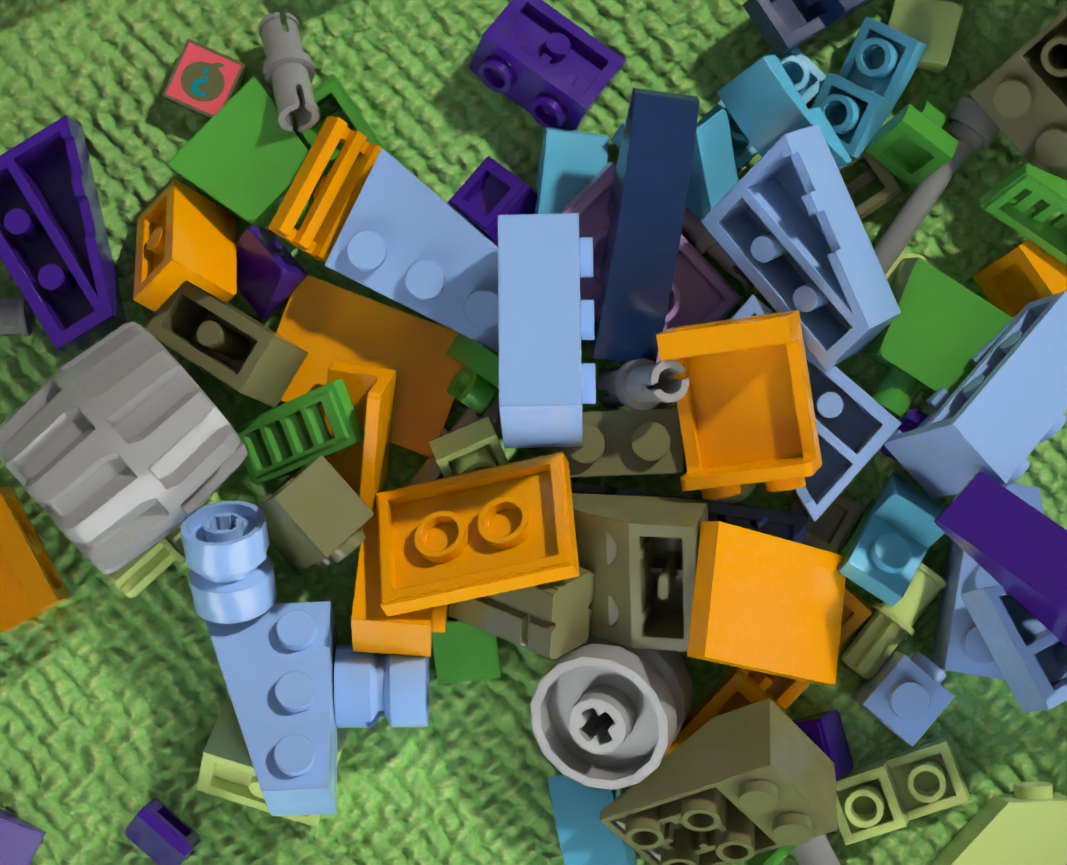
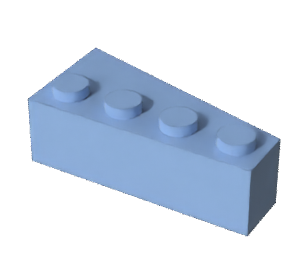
(420, 253)

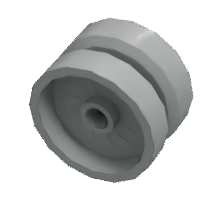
(611, 712)

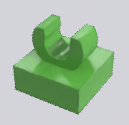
(913, 144)
(480, 377)

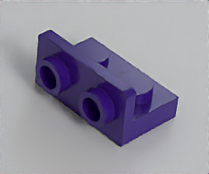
(545, 63)

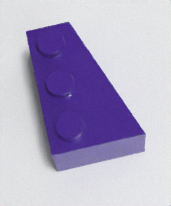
(58, 237)

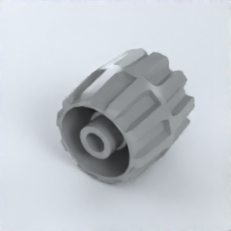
(120, 447)

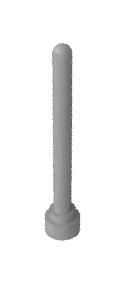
(972, 129)

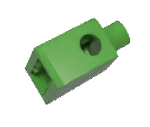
(244, 157)
(932, 336)

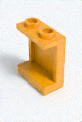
(745, 403)

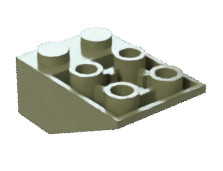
(1030, 98)
(641, 565)
(730, 793)

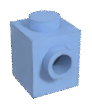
(905, 695)

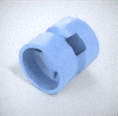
(229, 562)
(378, 687)

